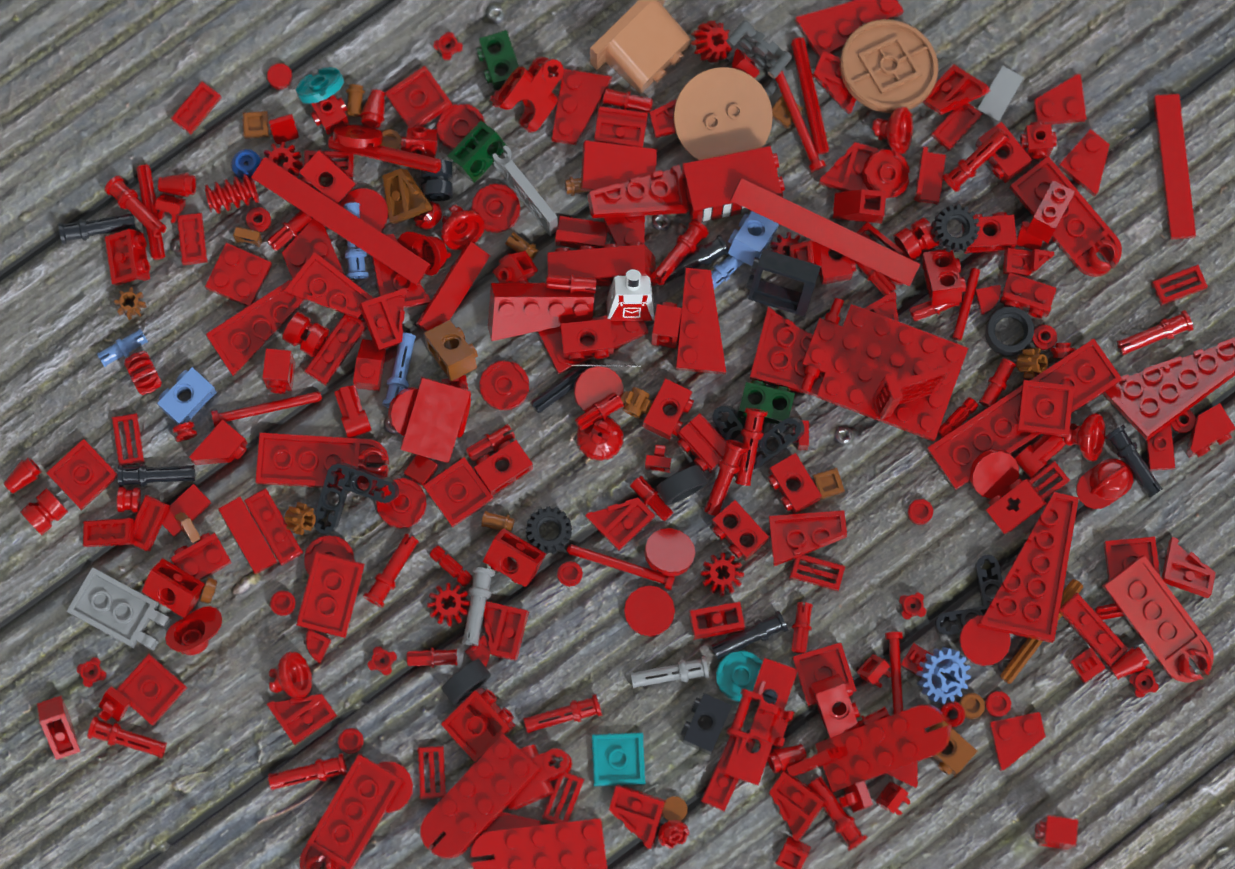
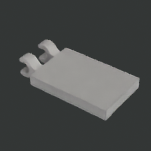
(526, 191)
(116, 609)

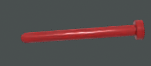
(816, 163)
(265, 407)
(621, 565)
(895, 664)

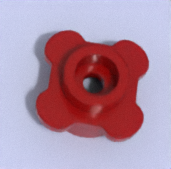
(450, 39)
(917, 600)
(378, 654)
(84, 669)
(1147, 676)

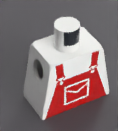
(630, 298)

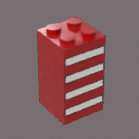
(713, 181)

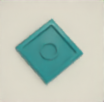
(618, 759)

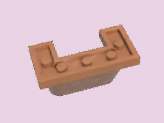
(641, 44)

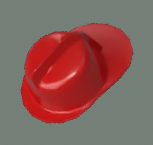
(426, 247)
(1104, 483)
(194, 631)

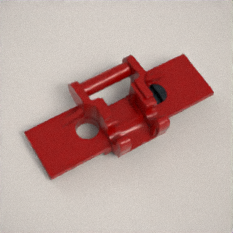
(769, 723)

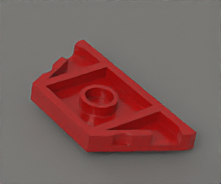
(310, 240)

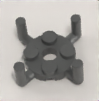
(762, 52)

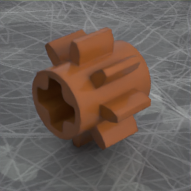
(130, 311)
(1031, 362)
(636, 402)
(300, 518)

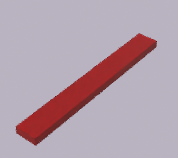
(341, 221)
(825, 232)

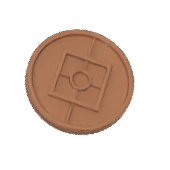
(888, 65)
(722, 114)

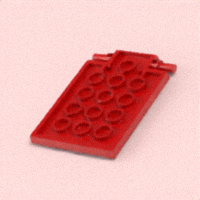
(866, 351)

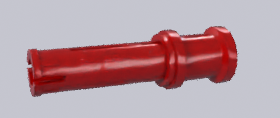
(968, 167)
(129, 200)
(685, 245)
(1165, 329)
(728, 467)
(744, 476)
(386, 580)
(532, 723)
(114, 734)
(319, 770)
(843, 823)

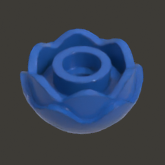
(240, 158)

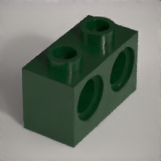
(503, 59)
(476, 151)
(768, 396)

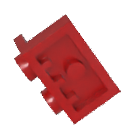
(127, 257)
(1028, 295)
(202, 558)

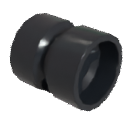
(437, 185)

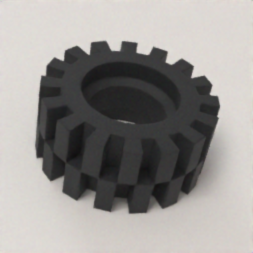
(968, 222)
(555, 516)

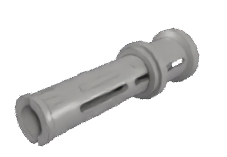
(479, 594)
(684, 674)

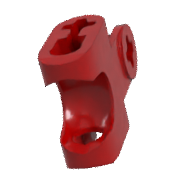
(534, 89)
(540, 785)

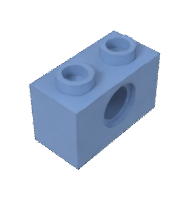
(752, 237)
(184, 411)

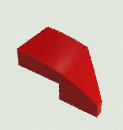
(1023, 261)

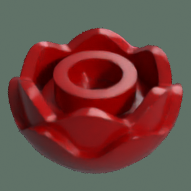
(429, 219)
(673, 833)

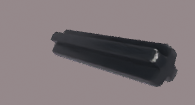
(558, 390)

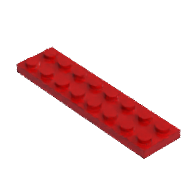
(997, 426)

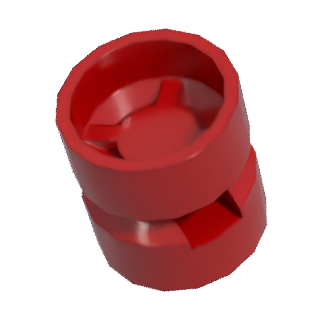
(908, 239)
(299, 328)
(44, 511)

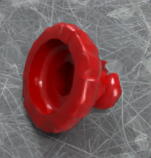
(896, 130)
(461, 228)
(1088, 436)
(602, 446)
(291, 676)

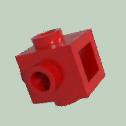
(330, 113)
(420, 141)
(1038, 148)
(515, 268)

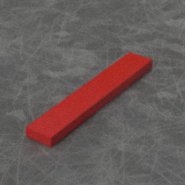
(1174, 166)

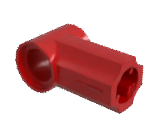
(353, 416)
(1035, 457)

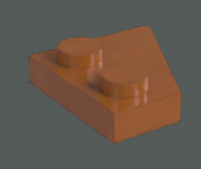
(403, 196)

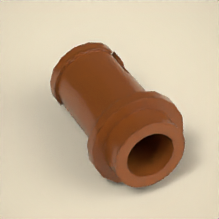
(354, 101)
(573, 186)
(518, 244)
(497, 521)

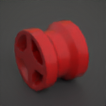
(128, 499)

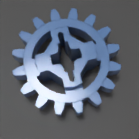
(935, 684)

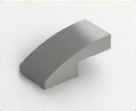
(1001, 93)

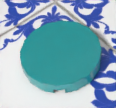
(320, 86)
(737, 672)

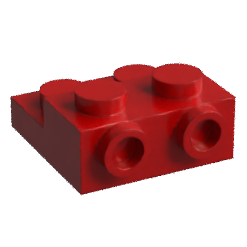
(478, 723)

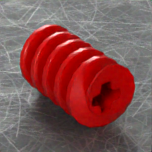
(231, 194)

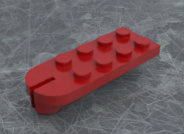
(1080, 230)
(306, 459)
(1160, 621)
(885, 745)
(477, 799)
(351, 816)
(543, 847)

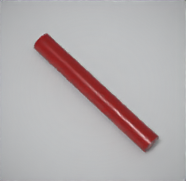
(966, 304)

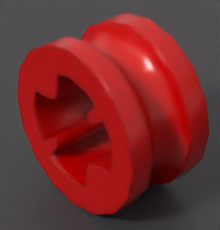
(184, 431)

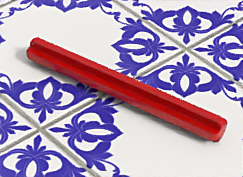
(810, 95)
(391, 155)

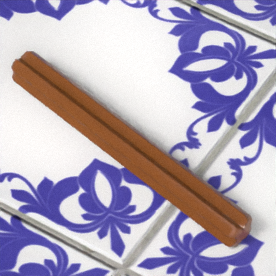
(1031, 645)

